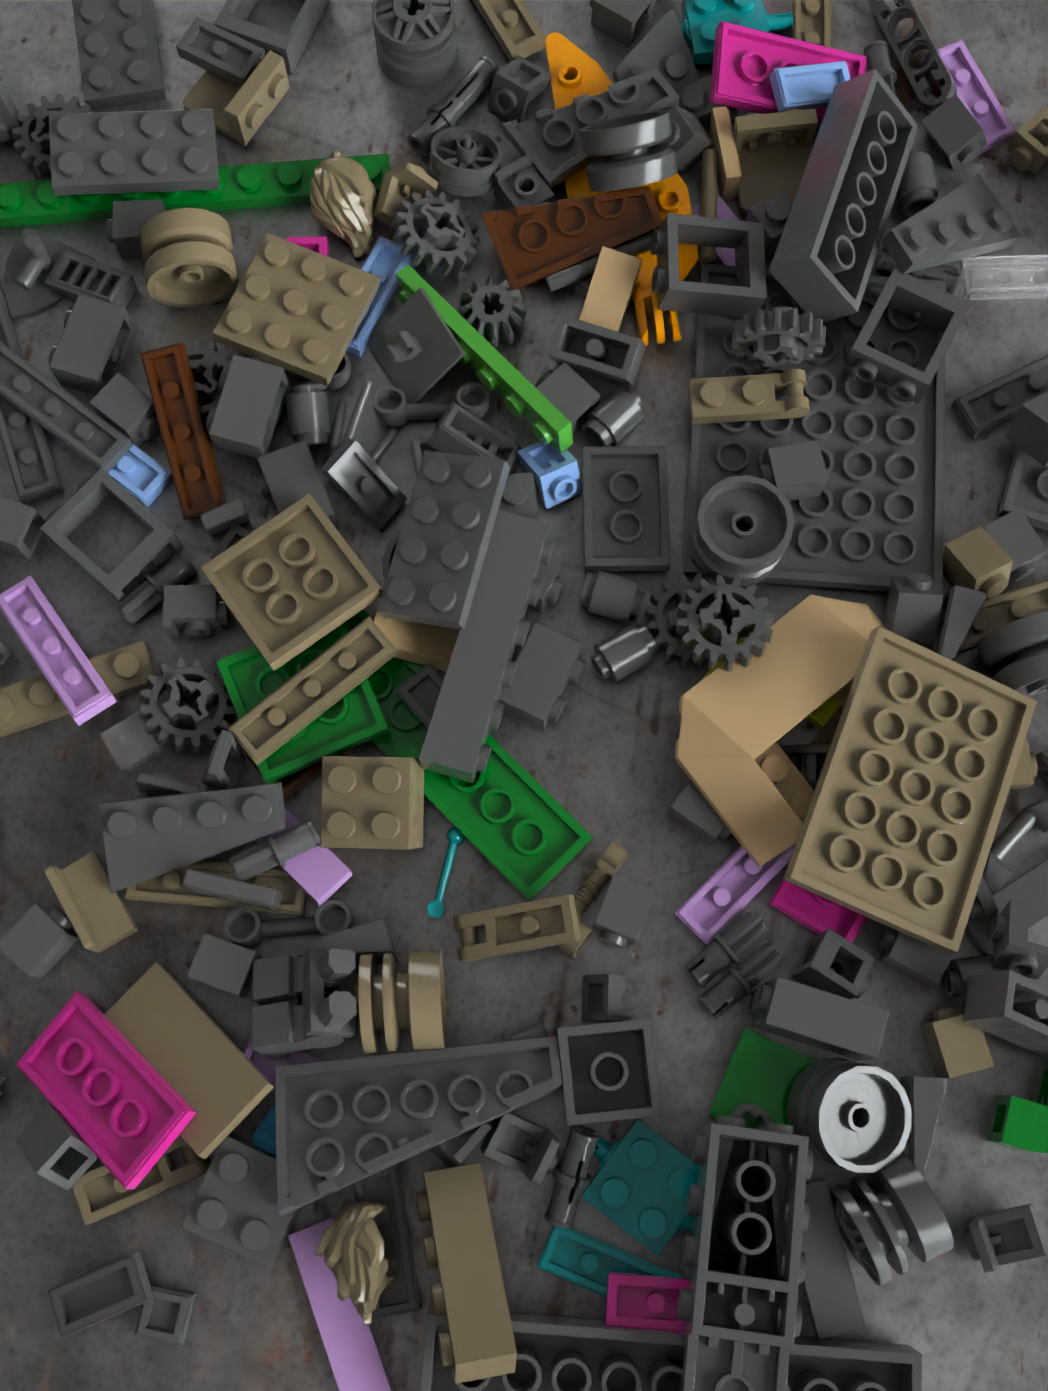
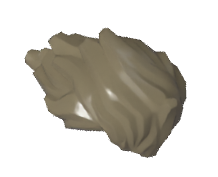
(344, 201)
(356, 1255)

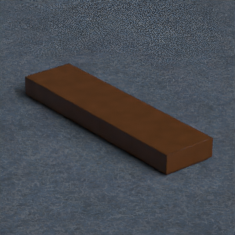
(183, 430)

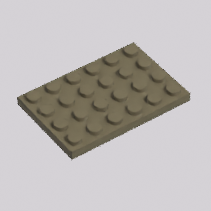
(912, 791)

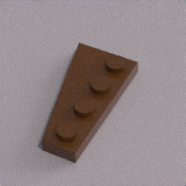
(565, 232)

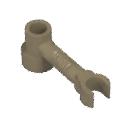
(604, 870)

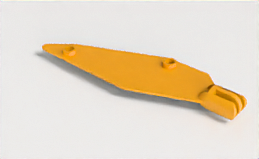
(670, 194)

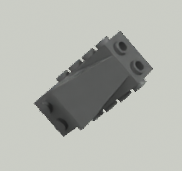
(744, 1256)

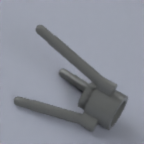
(353, 424)

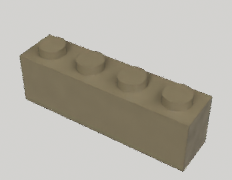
(468, 1273)

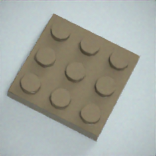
(297, 309)
(292, 581)

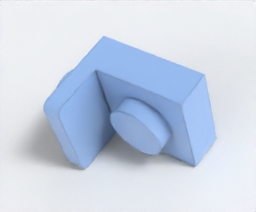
(553, 472)

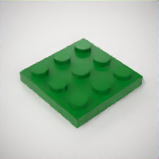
(340, 728)

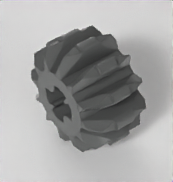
(500, 300)

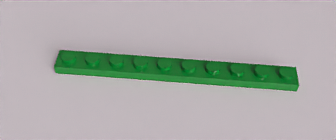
(240, 188)

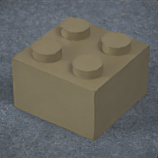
(372, 802)

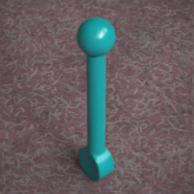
(436, 907)

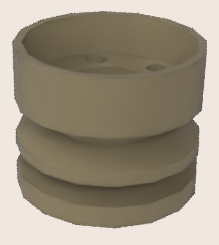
(401, 1001)

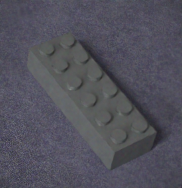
(845, 198)

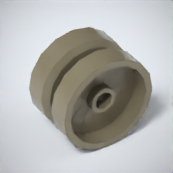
(188, 258)

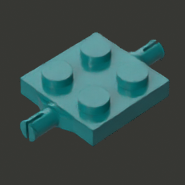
(704, 15)
(643, 1186)

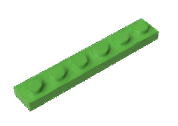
(493, 369)

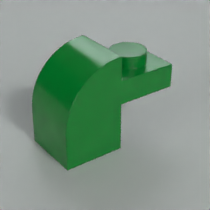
(1021, 1122)

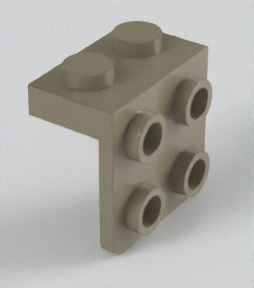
(241, 109)
(772, 152)

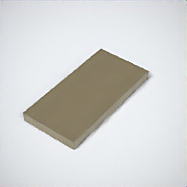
(191, 1056)

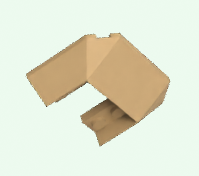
(740, 714)

